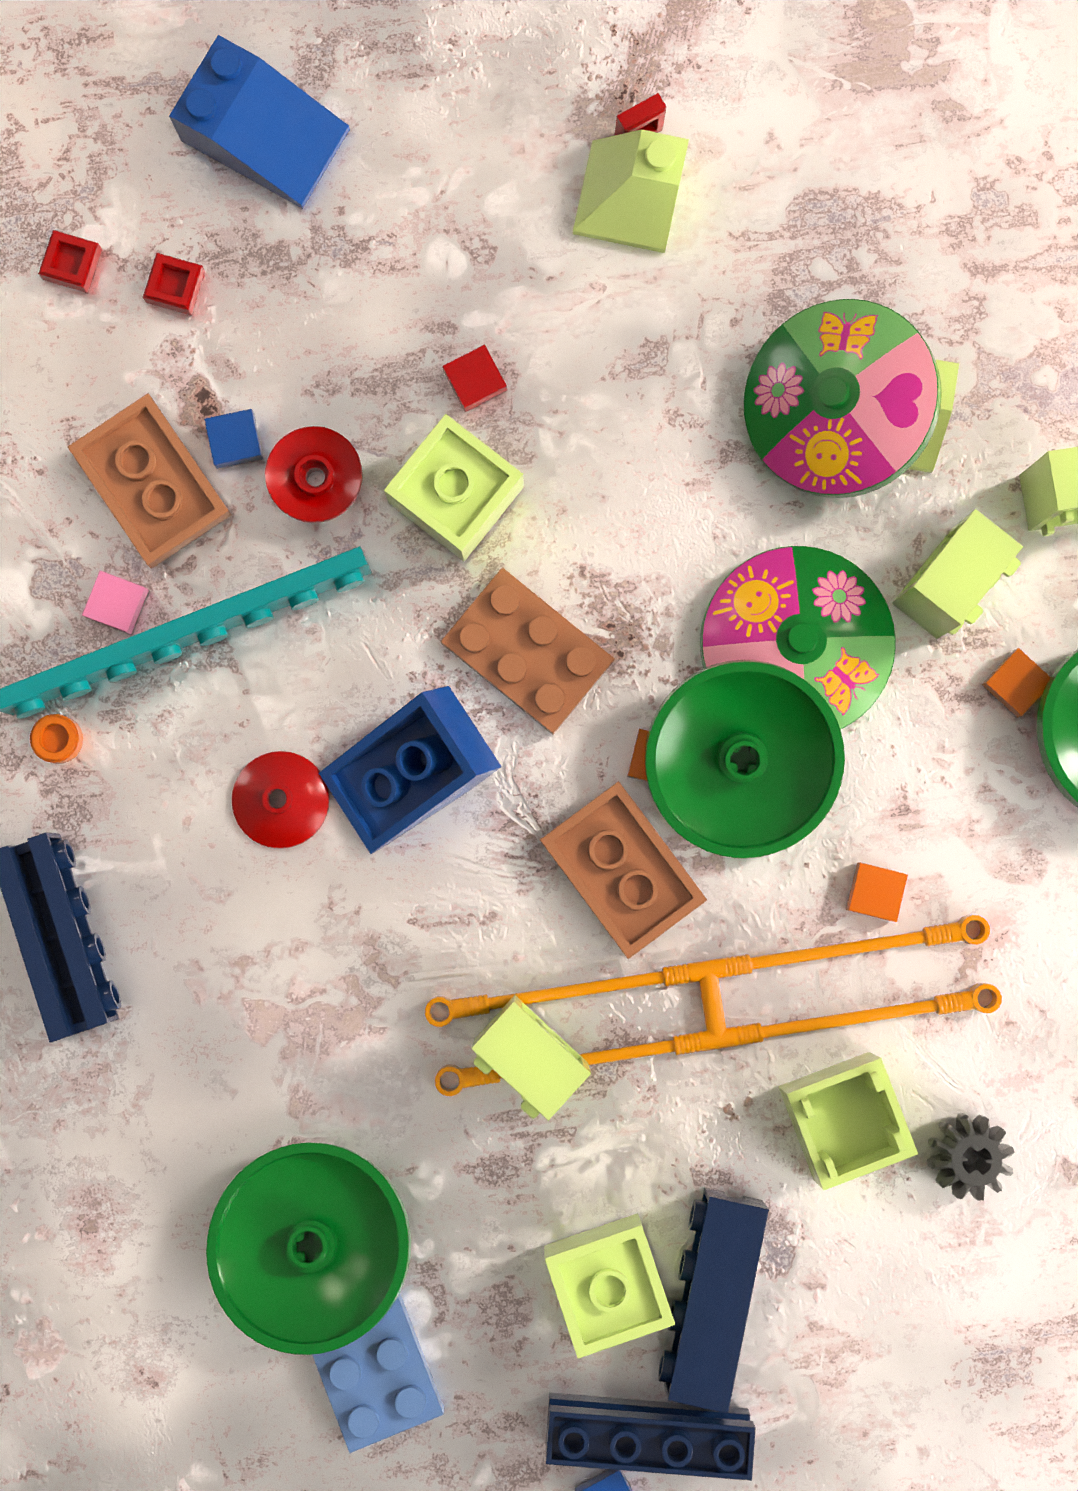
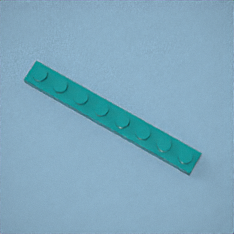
(202, 626)

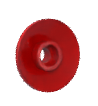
(300, 455)
(305, 803)

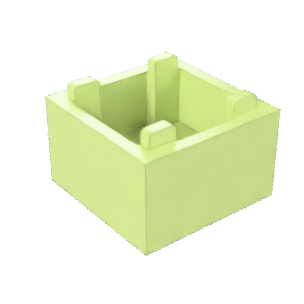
(454, 487)
(1051, 491)
(959, 575)
(530, 1059)
(848, 1120)
(608, 1286)

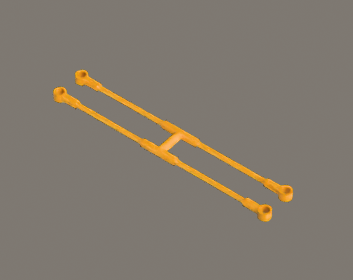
(707, 975)

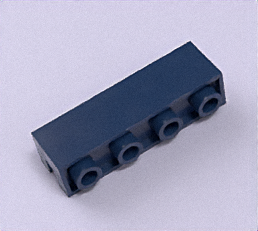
(56, 936)
(714, 1300)
(649, 1437)

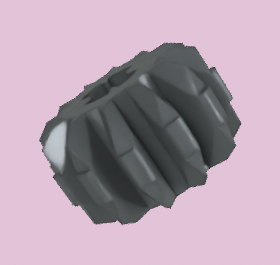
(951, 1160)

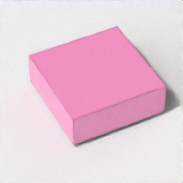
(115, 602)

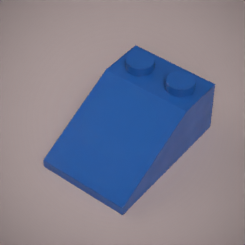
(257, 122)
(409, 768)

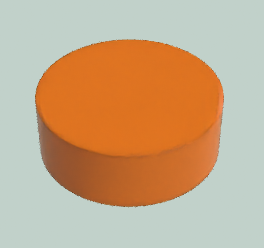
(56, 738)

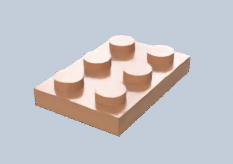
(149, 481)
(527, 651)
(623, 870)

